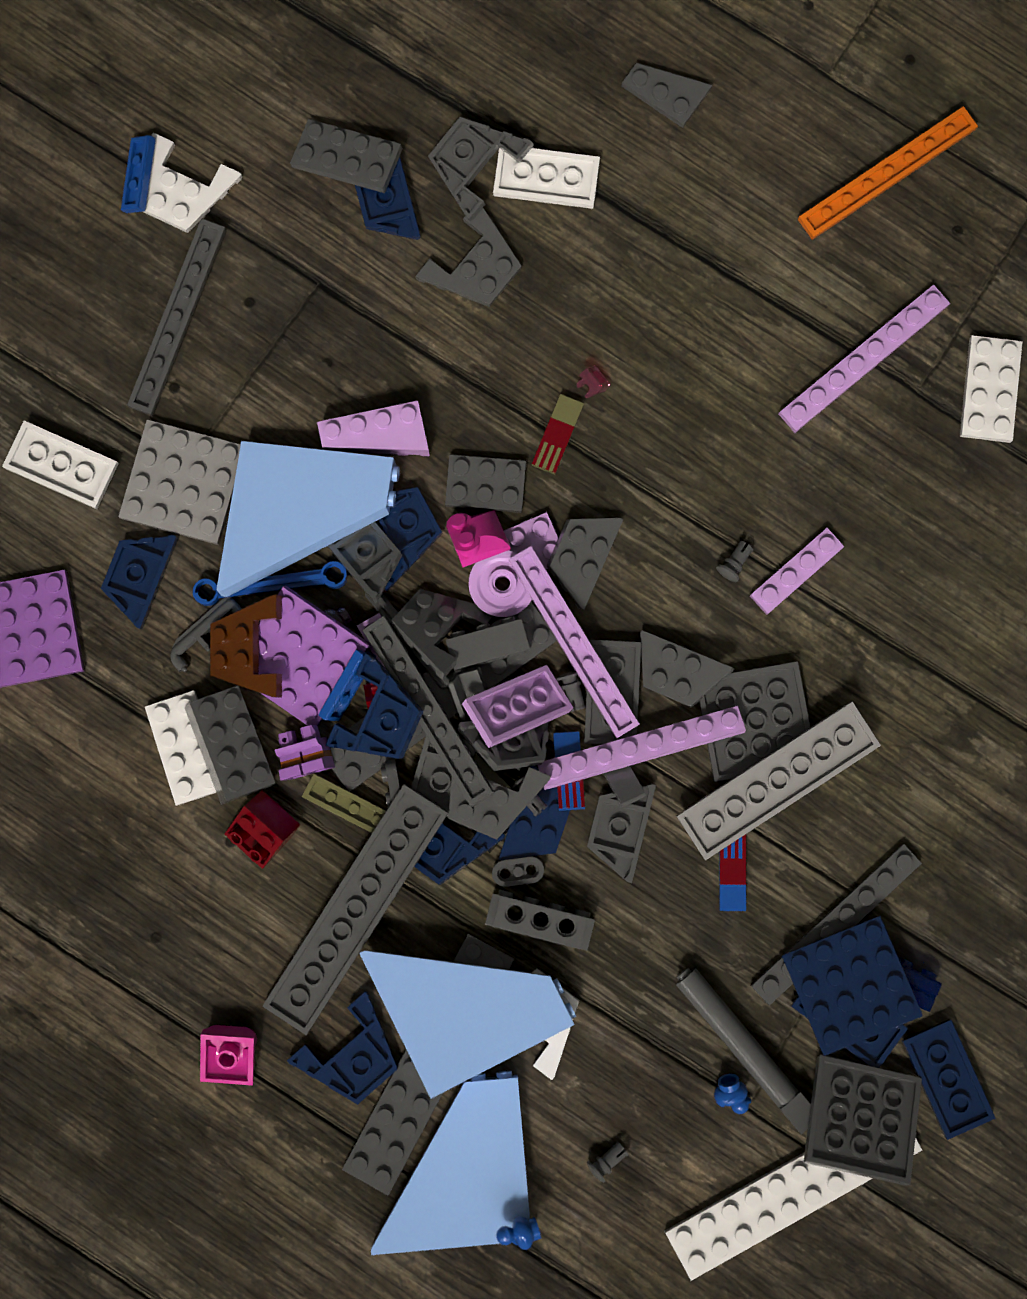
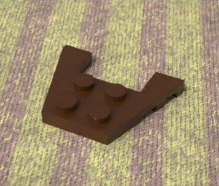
(236, 647)

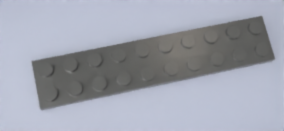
(357, 767)
(355, 909)
(405, 1102)

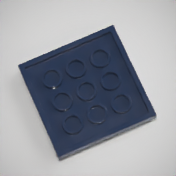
(852, 986)

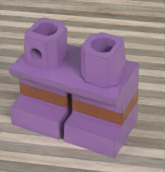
(303, 757)

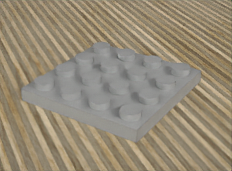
(181, 482)

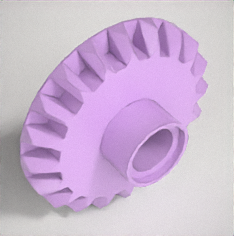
(487, 596)

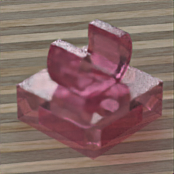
(595, 380)

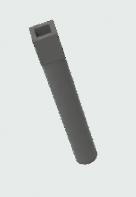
(745, 1048)

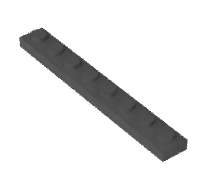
(176, 317)
(434, 718)
(842, 916)

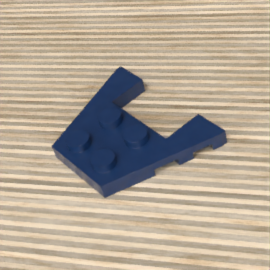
(410, 529)
(388, 721)
(451, 853)
(360, 1064)

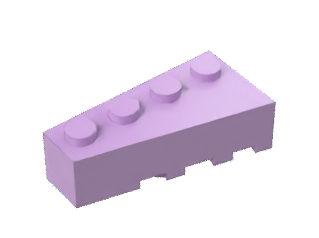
(377, 432)

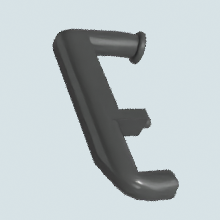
(201, 629)

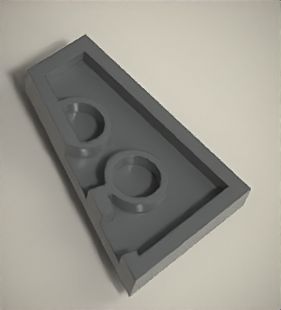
(666, 92)

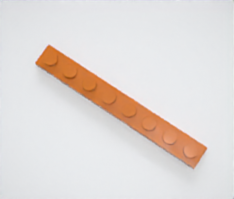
(887, 173)

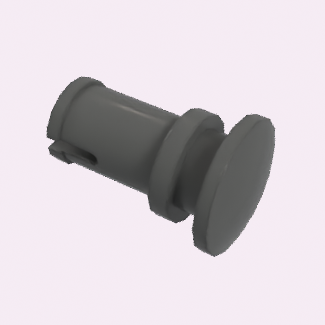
(734, 563)
(572, 688)
(536, 804)
(607, 1161)

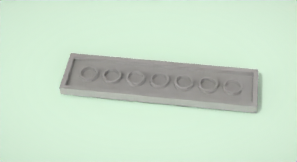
(778, 780)

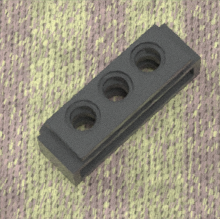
(577, 938)

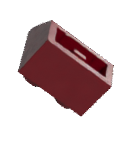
(262, 829)

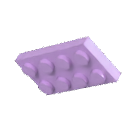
(517, 706)

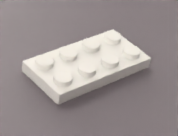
(548, 177)
(991, 389)
(60, 464)
(179, 749)

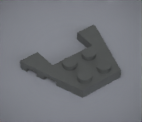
(464, 154)
(484, 269)
(427, 622)
(499, 809)

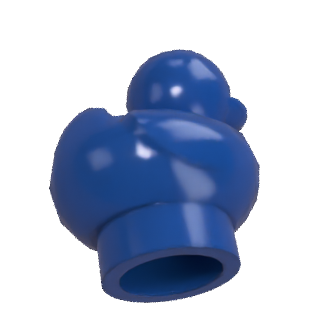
(732, 1093)
(522, 1233)

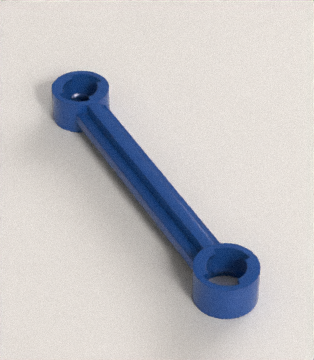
(276, 582)

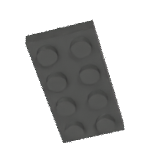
(346, 155)
(623, 666)

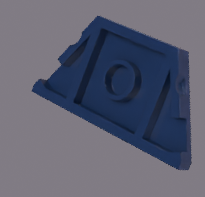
(391, 210)
(137, 575)
(538, 834)

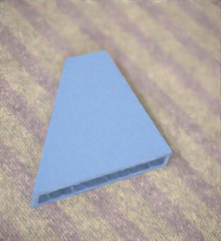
(297, 503)
(465, 1015)
(468, 1175)

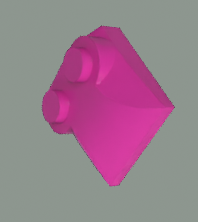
(476, 536)
(227, 1055)

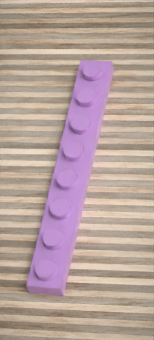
(864, 358)
(573, 642)
(643, 747)

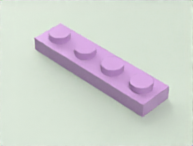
(796, 571)

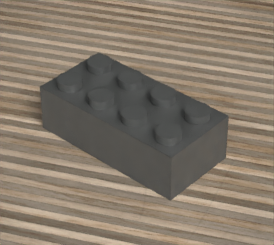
(229, 745)

